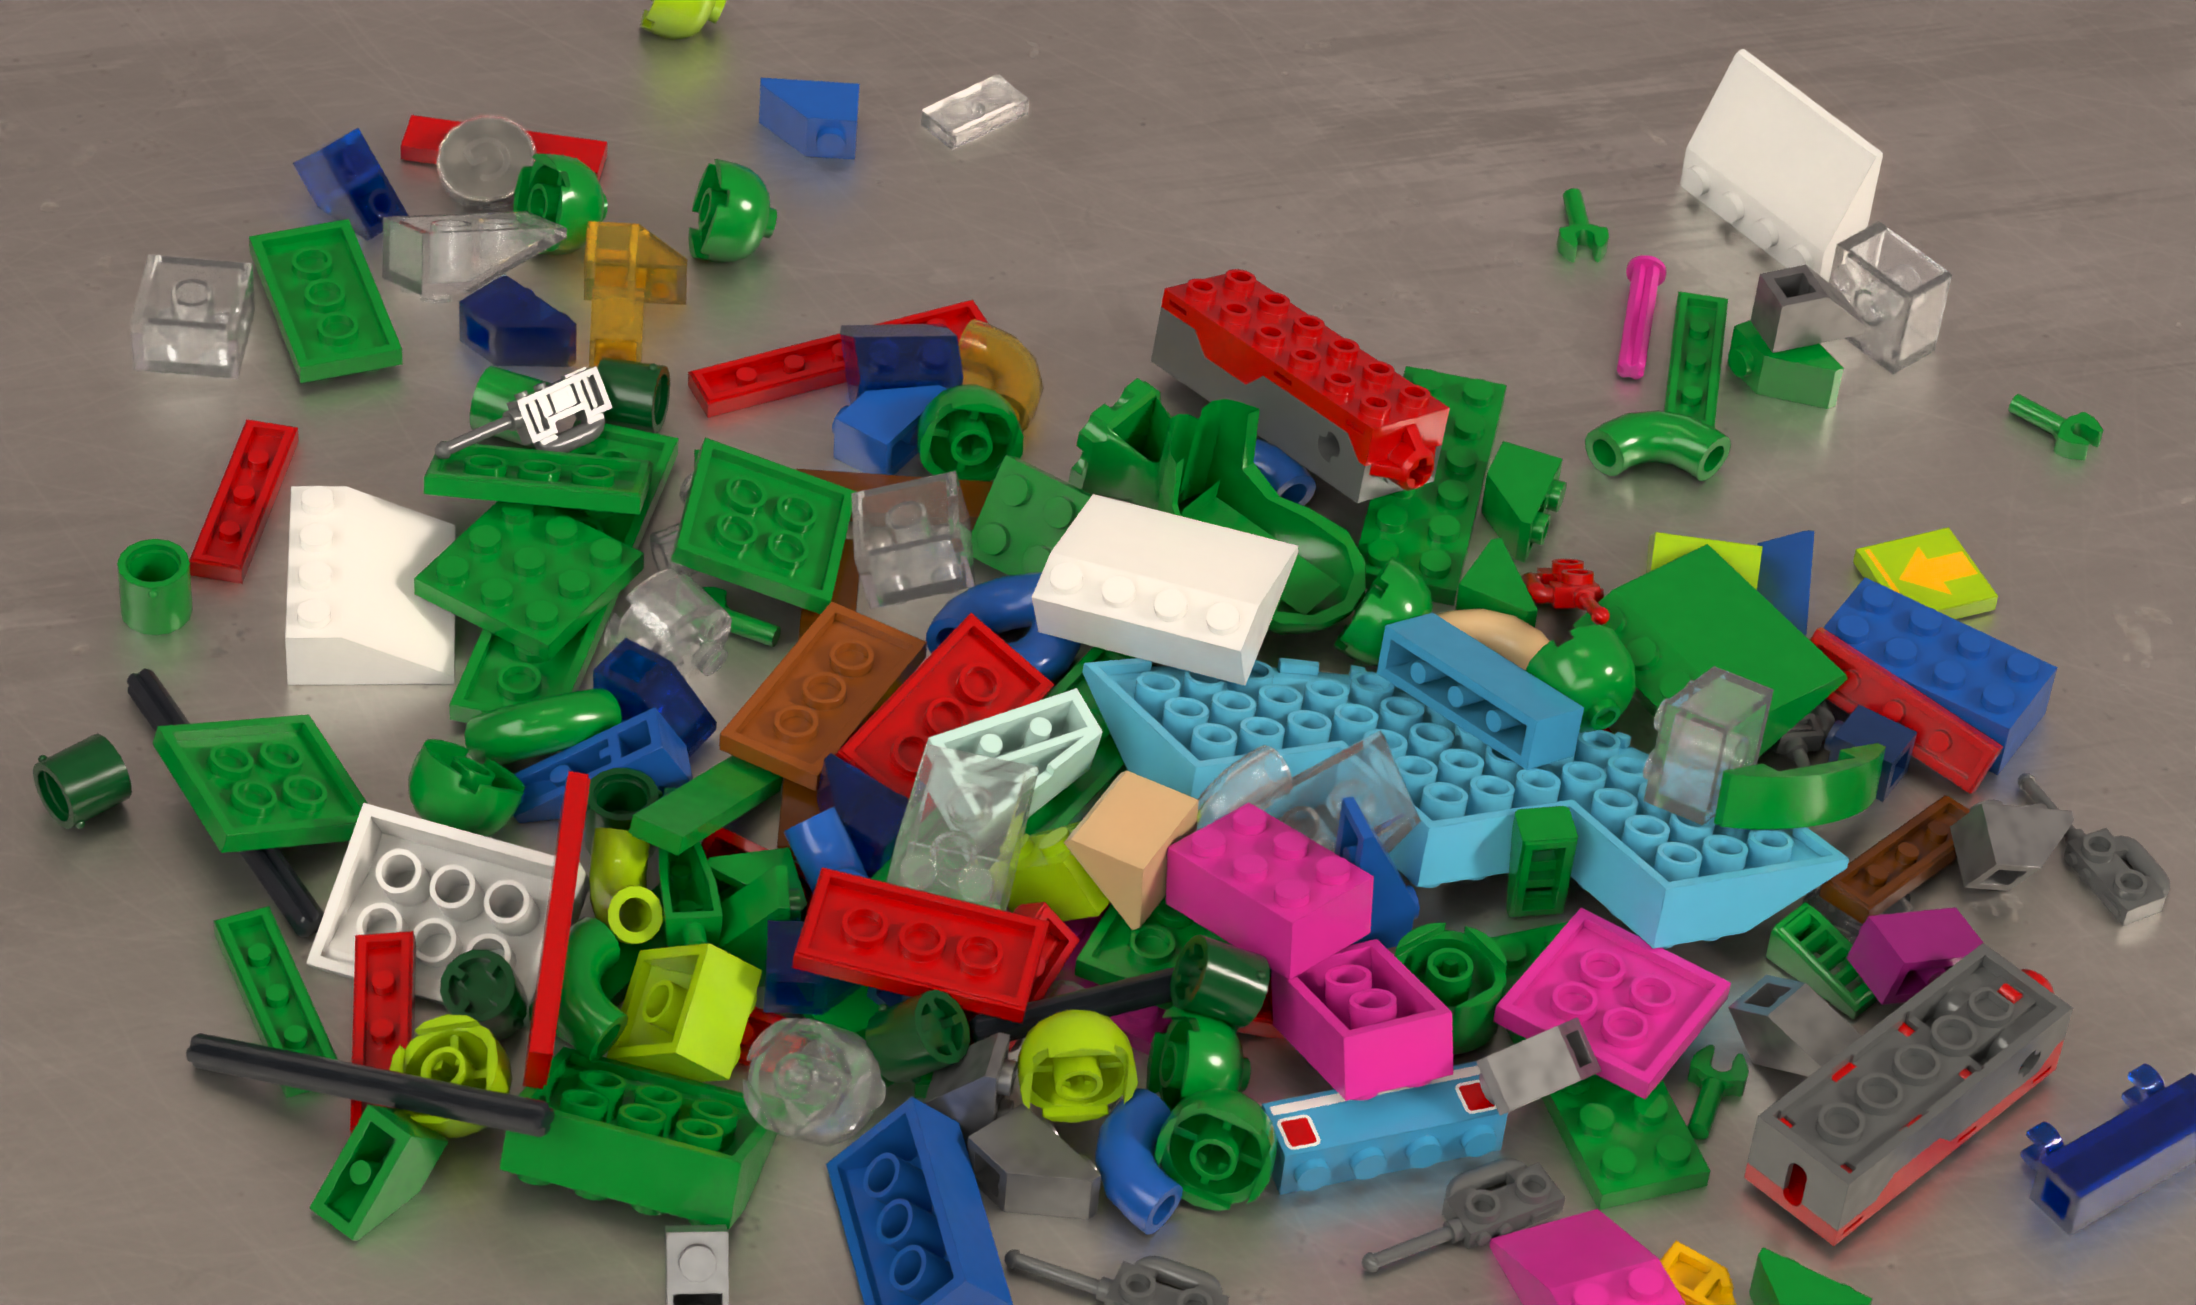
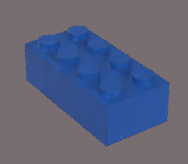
(1950, 662)

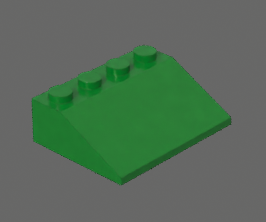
(1706, 616)
(643, 1140)

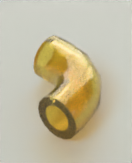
(1005, 365)

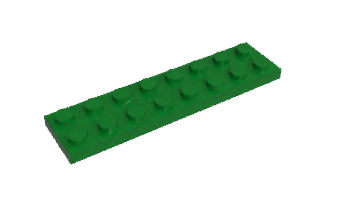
(507, 674)

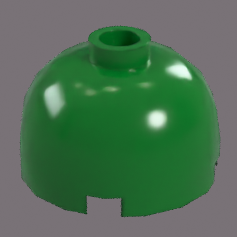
(563, 193)
(731, 213)
(968, 433)
(1392, 597)
(1591, 671)
(461, 791)
(1195, 1057)
(1218, 1148)

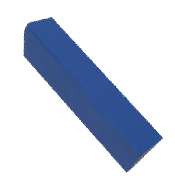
(1787, 575)

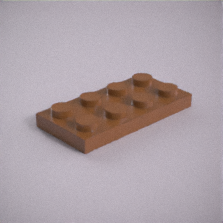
(821, 694)

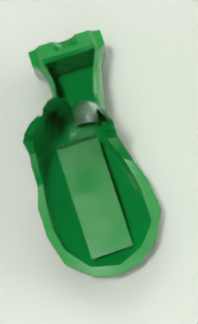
(1209, 475)

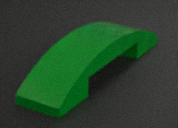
(1800, 796)

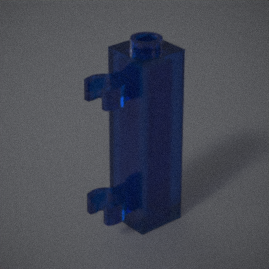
(2118, 1158)

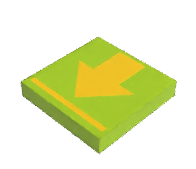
(1930, 571)

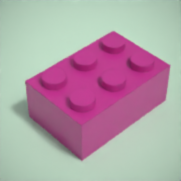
(1269, 890)
(1365, 1022)

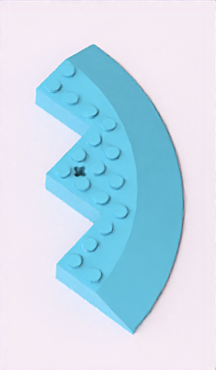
(1641, 862)

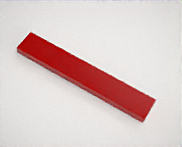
(799, 366)
(556, 931)

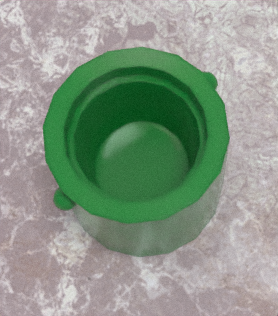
(493, 392)
(155, 586)

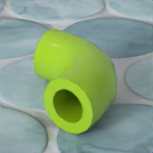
(620, 886)

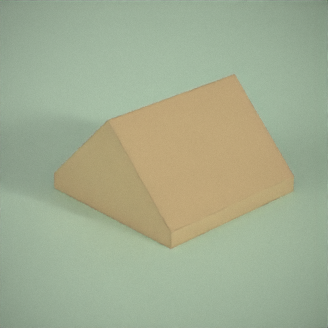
(1127, 840)

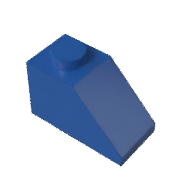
(812, 115)
(881, 428)

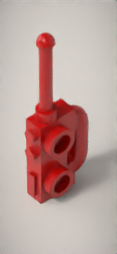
(1567, 587)

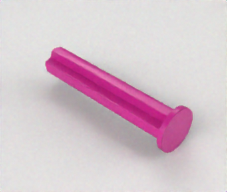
(1645, 276)

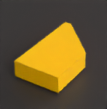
(1698, 1277)

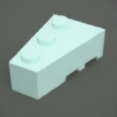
(1049, 734)

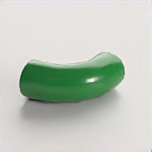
(1660, 439)
(540, 725)
(584, 1011)

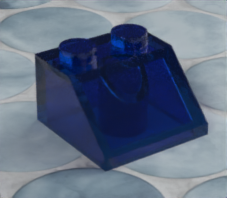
(899, 357)

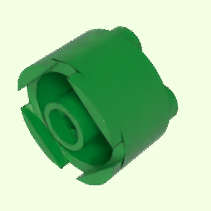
(1463, 973)

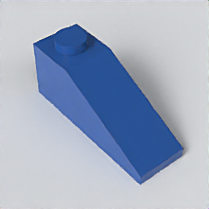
(638, 743)
(1392, 902)

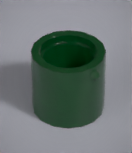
(636, 392)
(82, 781)
(615, 799)
(1220, 981)
(485, 990)
(918, 1036)

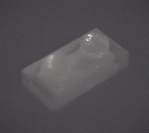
(974, 112)

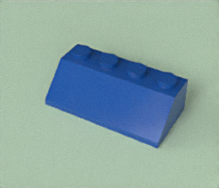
(916, 1214)

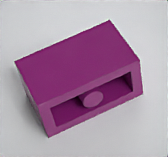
(1910, 950)

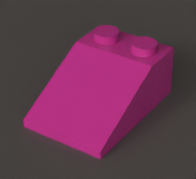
(1582, 1263)

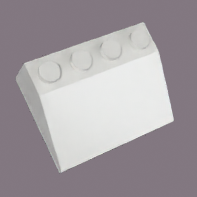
(1780, 167)
(1163, 588)
(354, 595)
(446, 888)

